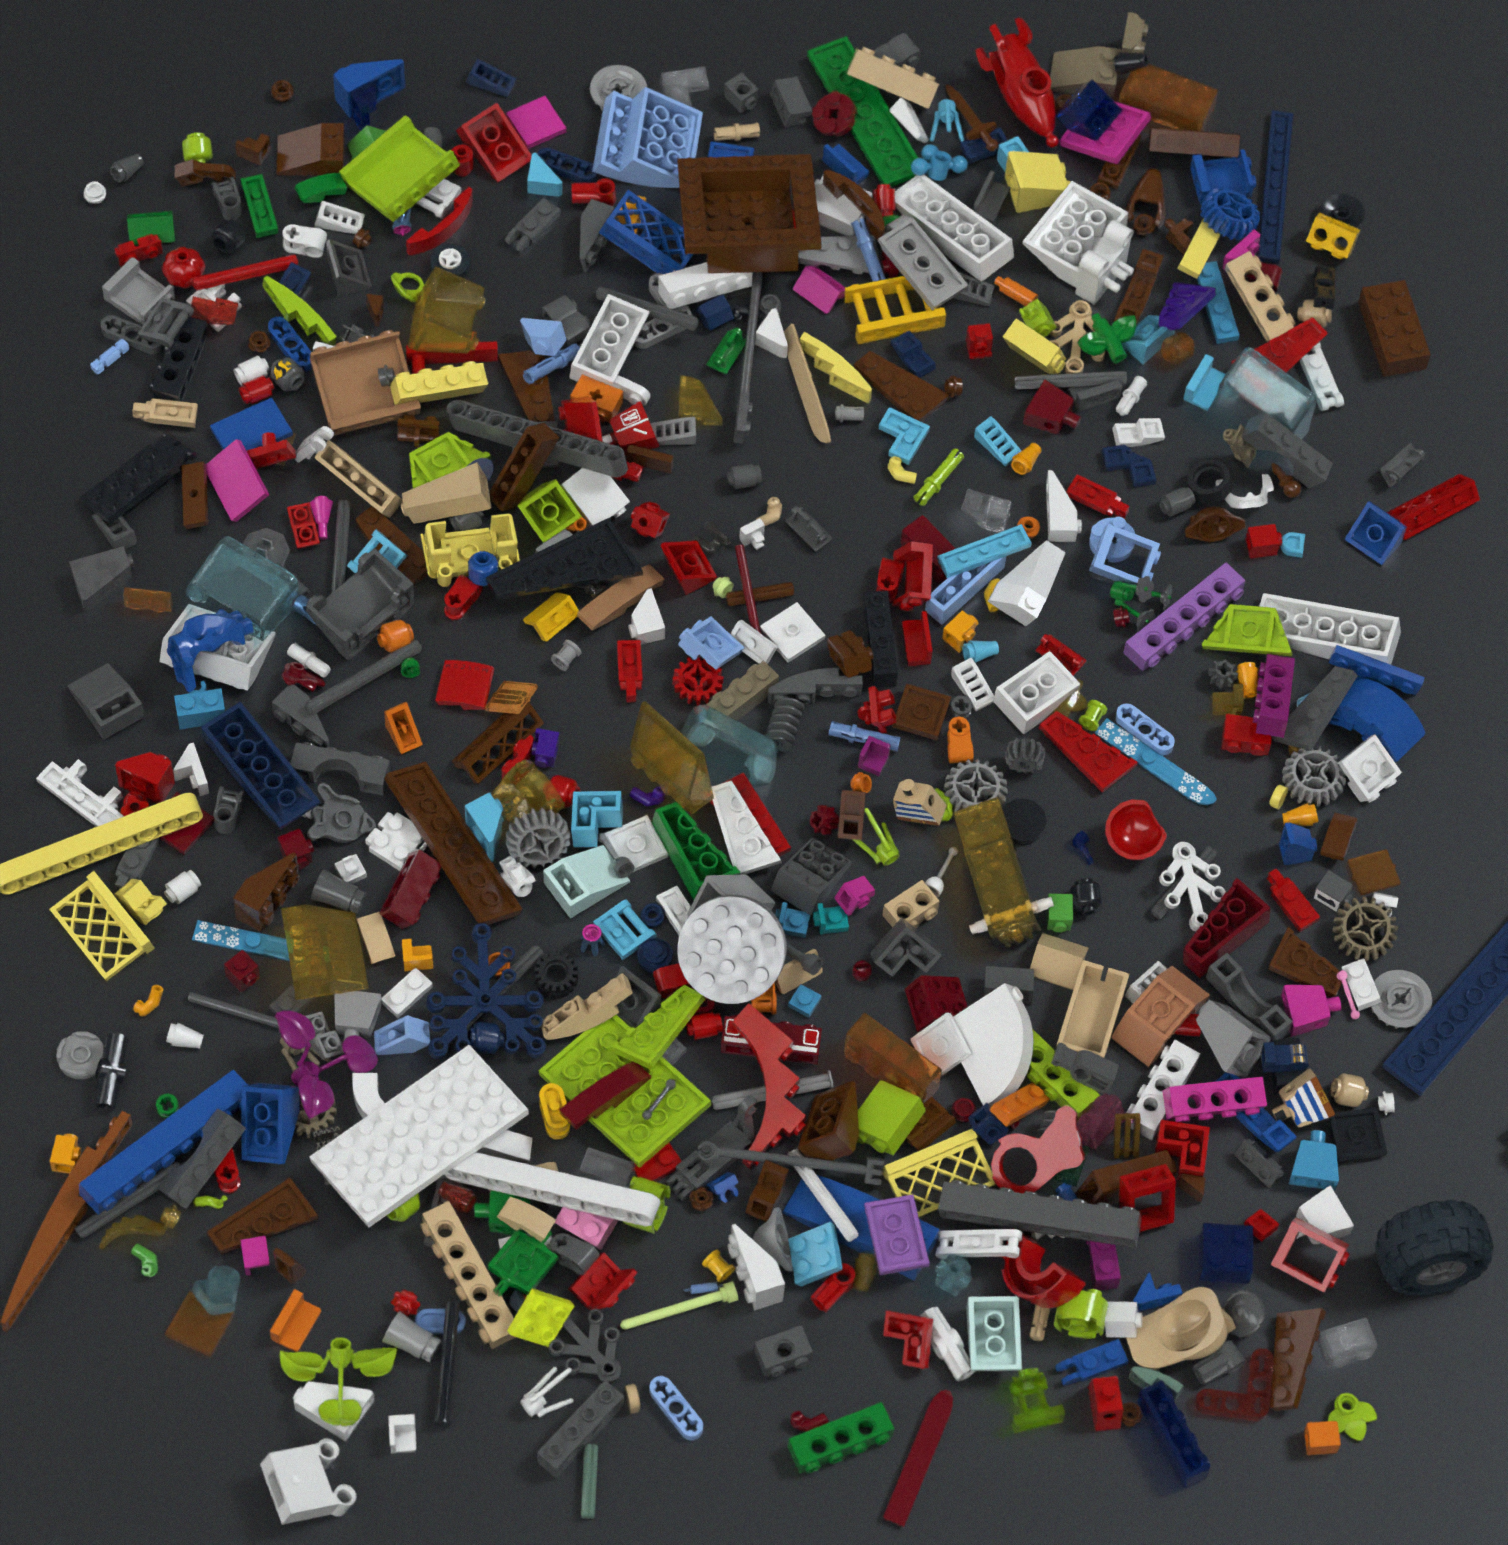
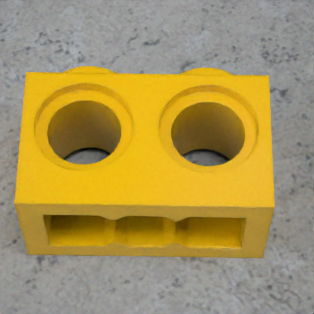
(1334, 230)

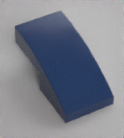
(912, 354)

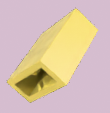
(1035, 347)

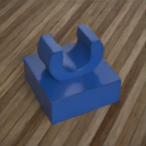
(722, 1184)

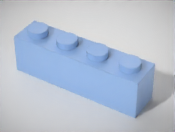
(960, 589)

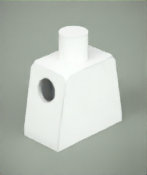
(1326, 1214)

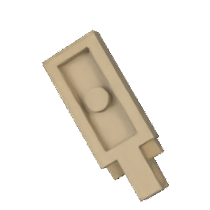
(167, 412)

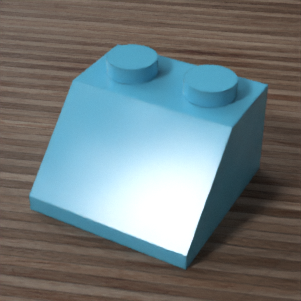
(485, 822)

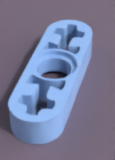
(1127, 724)
(681, 1426)

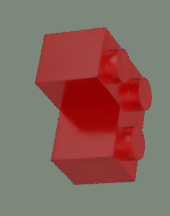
(1186, 1142)

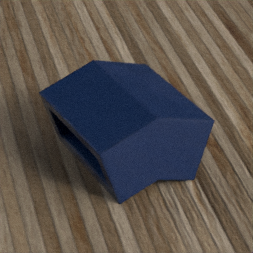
(715, 312)

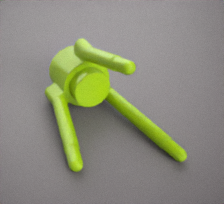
(886, 851)

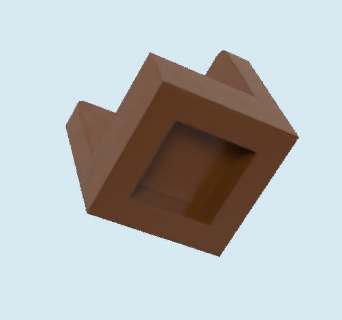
(254, 150)

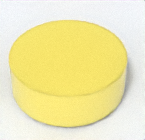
(1278, 796)

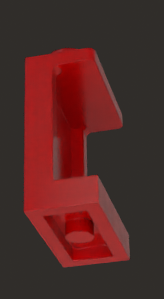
(918, 574)

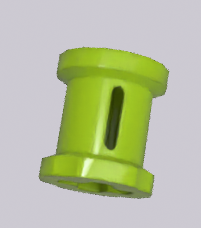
(1093, 715)

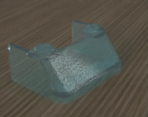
(1269, 391)

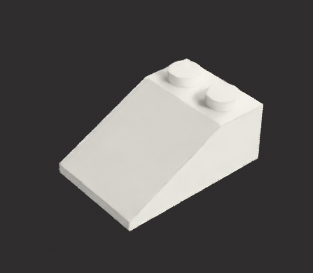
(1035, 692)

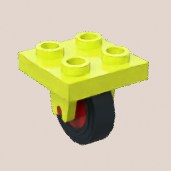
(538, 1316)

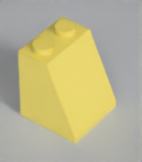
(1034, 179)

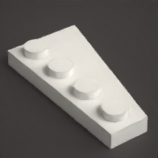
(744, 838)

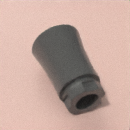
(337, 892)

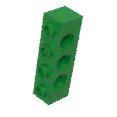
(873, 1417)

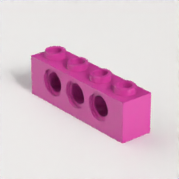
(1250, 1089)

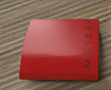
(465, 684)

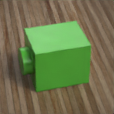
(1061, 915)

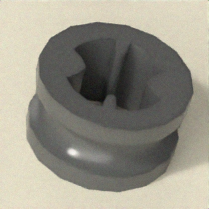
(967, 704)

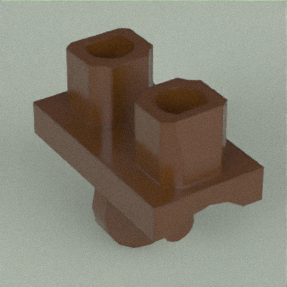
(417, 430)

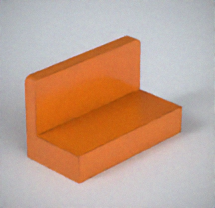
(294, 1322)

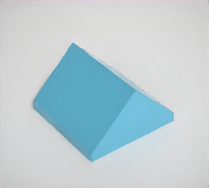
(1147, 339)

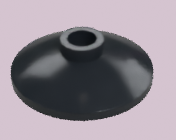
(1345, 206)

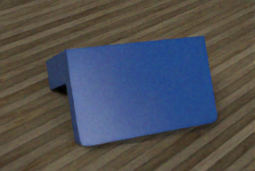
(844, 163)

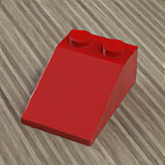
(495, 143)
(581, 417)

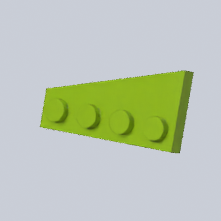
(657, 1032)

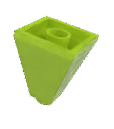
(548, 509)

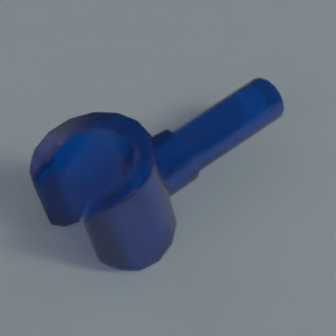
(1079, 842)

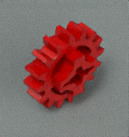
(686, 683)

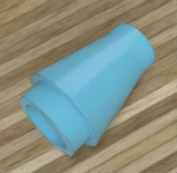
(980, 650)

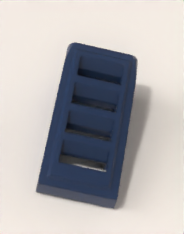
(494, 73)

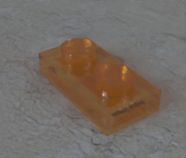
(148, 599)

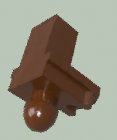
(1177, 234)

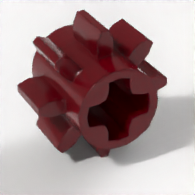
(824, 819)

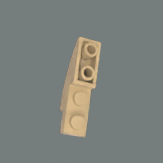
(585, 1014)

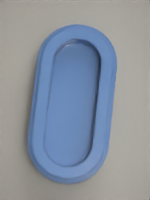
(433, 1321)

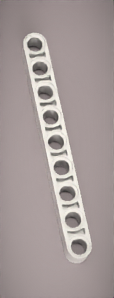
(556, 1188)

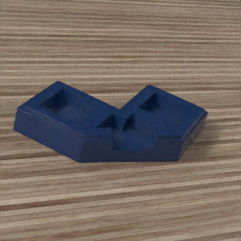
(1123, 457)

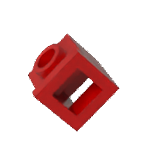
(979, 341)

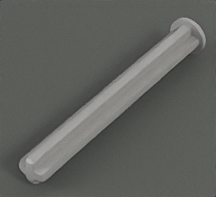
(759, 1093)

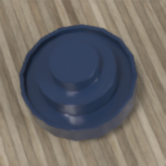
(654, 954)

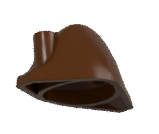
(1213, 524)

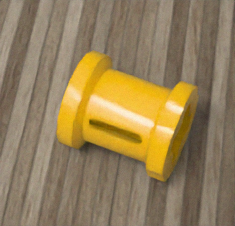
(718, 1265)

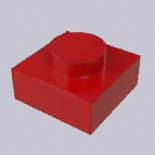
(1262, 1224)

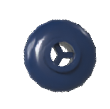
(485, 1038)

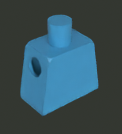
(1315, 1163)

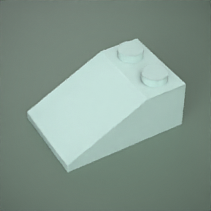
(994, 1333)

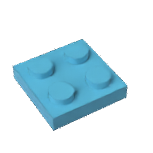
(815, 1254)

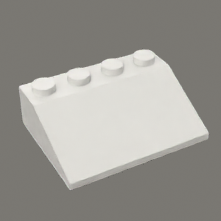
(1071, 229)
(230, 663)

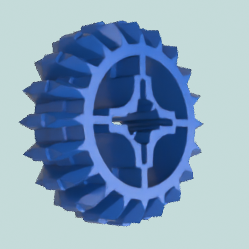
(1230, 213)

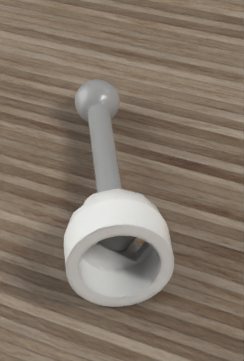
(935, 883)

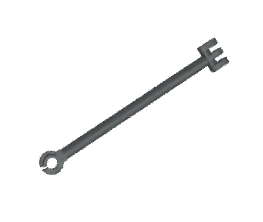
(866, 1170)

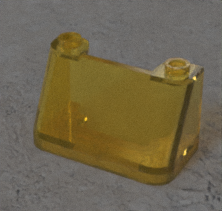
(446, 314)

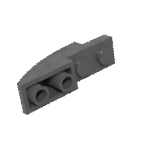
(820, 682)

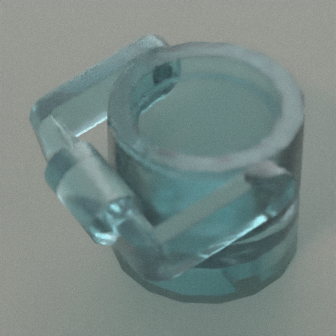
(220, 1290)

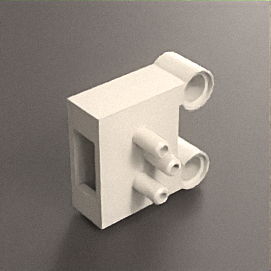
(1106, 263)
(300, 1483)

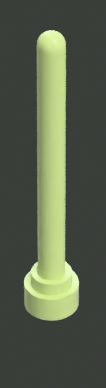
(725, 1293)

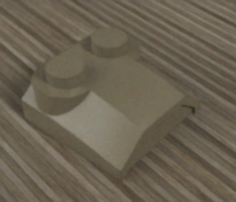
(1133, 35)

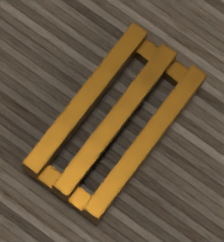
(1126, 1151)

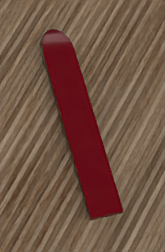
(919, 1458)

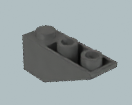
(590, 240)
(290, 707)

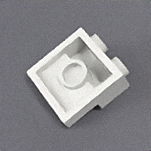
(1369, 769)

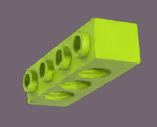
(1055, 1089)

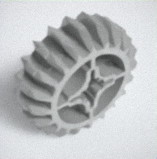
(1313, 788)
(957, 790)
(530, 849)

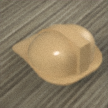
(1182, 1330)

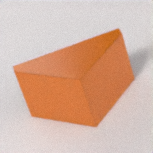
(402, 728)

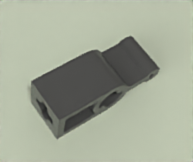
(1086, 1067)

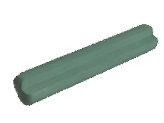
(589, 1481)

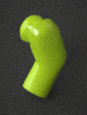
(949, 809)

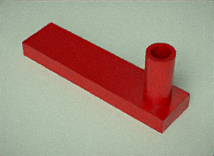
(483, 353)

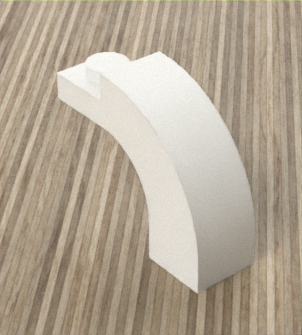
(366, 1093)

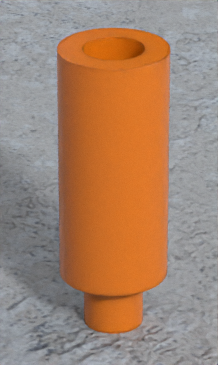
(1015, 290)

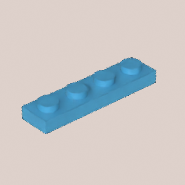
(1218, 308)

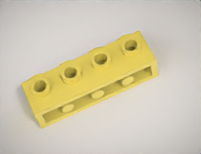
(439, 384)

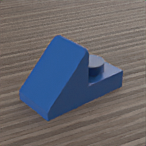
(1150, 1298)

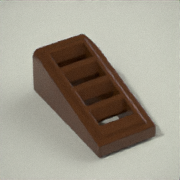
(288, 1266)

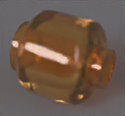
(1177, 348)

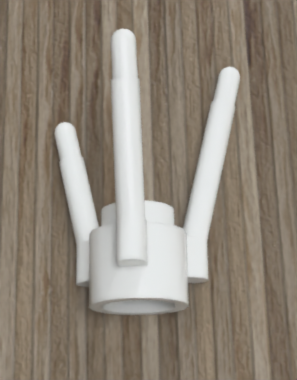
(534, 1401)

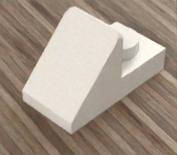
(190, 767)

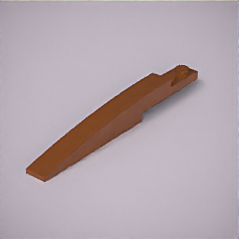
(62, 1219)

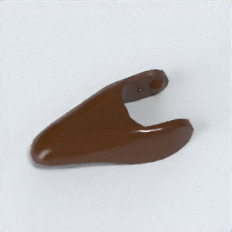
(1149, 190)

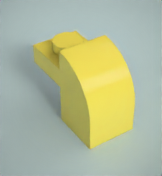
(140, 901)

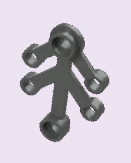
(589, 1348)

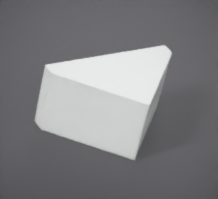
(771, 335)

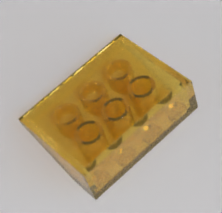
(670, 760)
(323, 951)

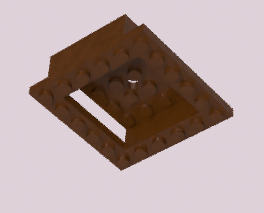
(736, 190)

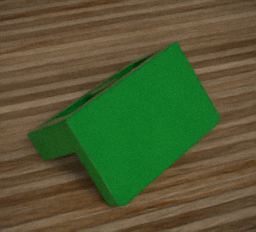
(151, 223)

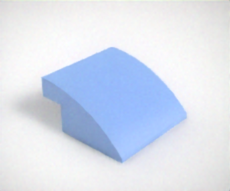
(645, 137)

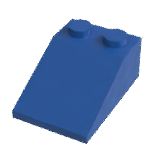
(386, 75)
(269, 1121)

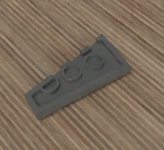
(1317, 709)

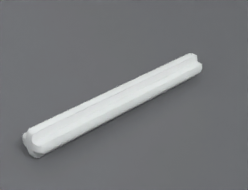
(826, 1200)

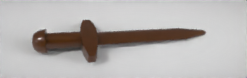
(979, 130)

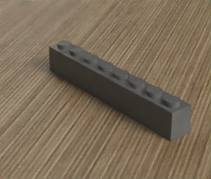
(1040, 1214)

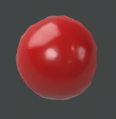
(1134, 830)

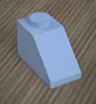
(543, 336)
(402, 1036)

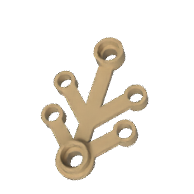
(1075, 334)

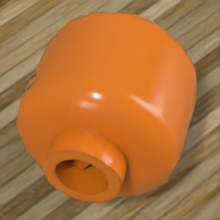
(395, 635)

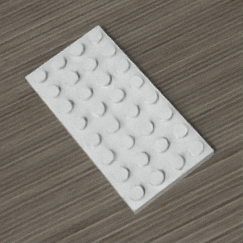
(419, 1135)

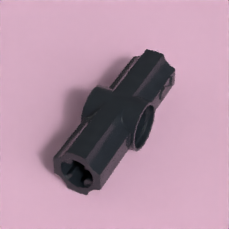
(110, 1071)

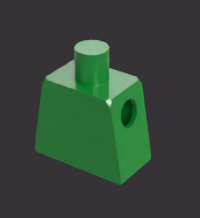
(492, 1209)

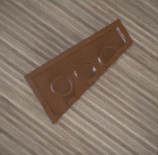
(414, 564)
(1292, 1354)

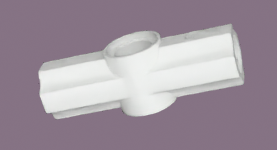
(949, 1345)

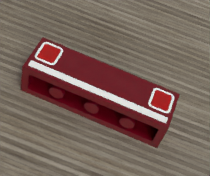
(805, 1041)

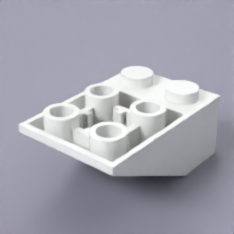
(757, 1269)

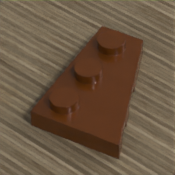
(1301, 964)

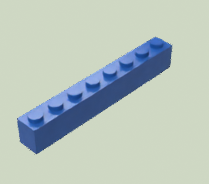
(160, 1145)

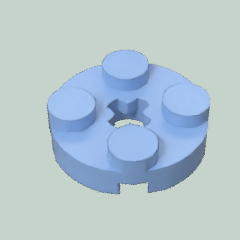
(1121, 549)

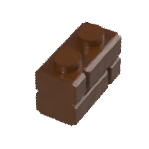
(850, 653)

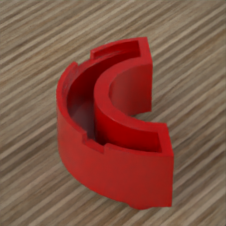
(1046, 1288)

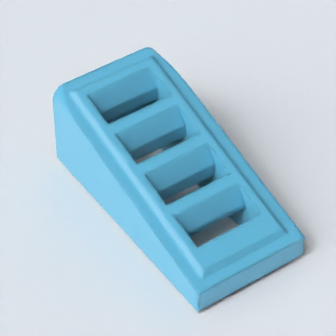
(996, 430)

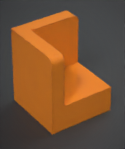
(1322, 1438)

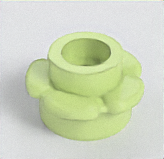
(722, 586)

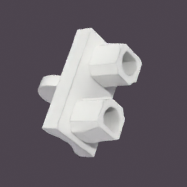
(516, 877)

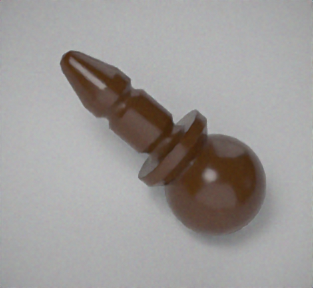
(1290, 486)

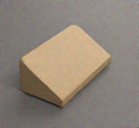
(794, 975)

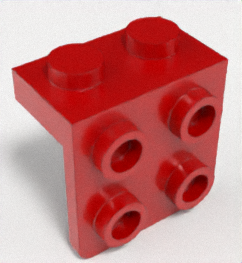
(602, 1283)

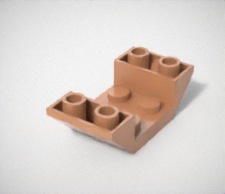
(1158, 1014)

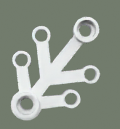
(1191, 881)

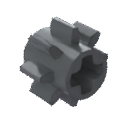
(1217, 672)

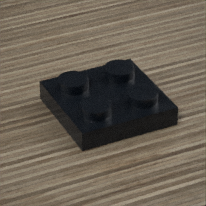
(1357, 1134)

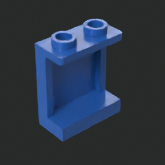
(1224, 173)

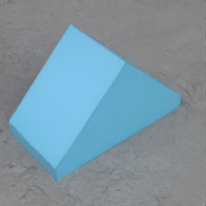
(542, 179)

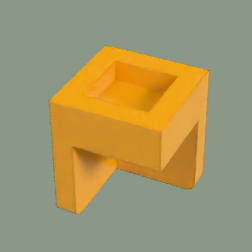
(416, 956)

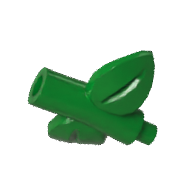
(1108, 337)

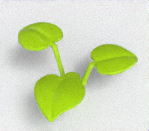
(305, 1365)

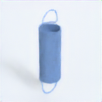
(704, 1287)

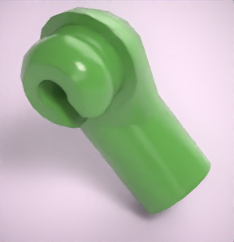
(148, 1258)

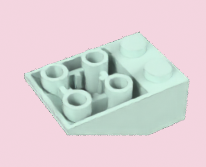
(583, 879)

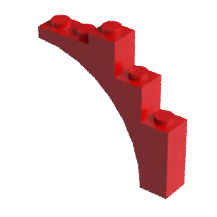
(770, 1047)

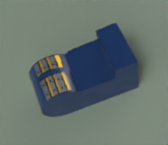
(1283, 1057)

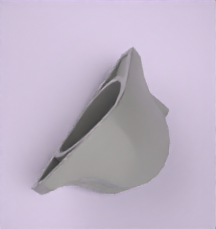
(774, 1239)

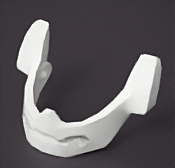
(1250, 500)

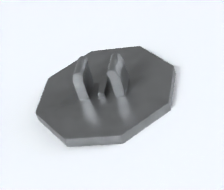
(268, 544)

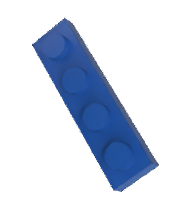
(1376, 670)

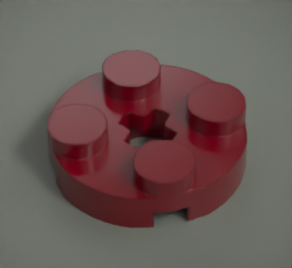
(826, 106)

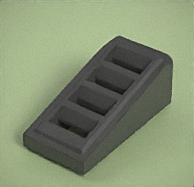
(975, 298)
(124, 538)

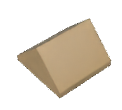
(1058, 961)

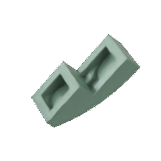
(1146, 1377)

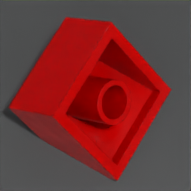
(146, 774)

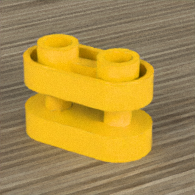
(550, 1101)

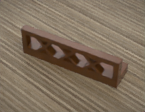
(490, 737)

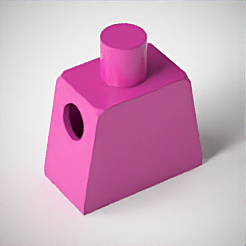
(1308, 1007)

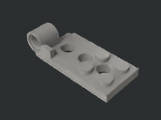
(908, 231)

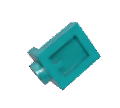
(830, 919)

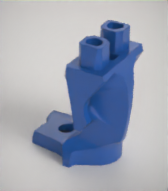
(208, 634)

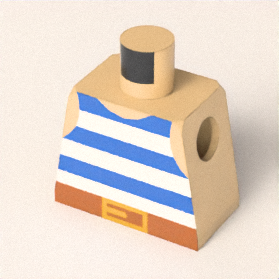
(918, 803)
(1303, 1101)

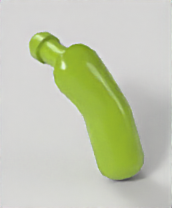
(209, 1201)

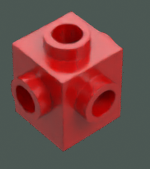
(649, 519)

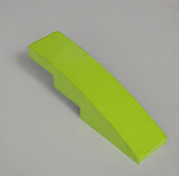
(293, 307)

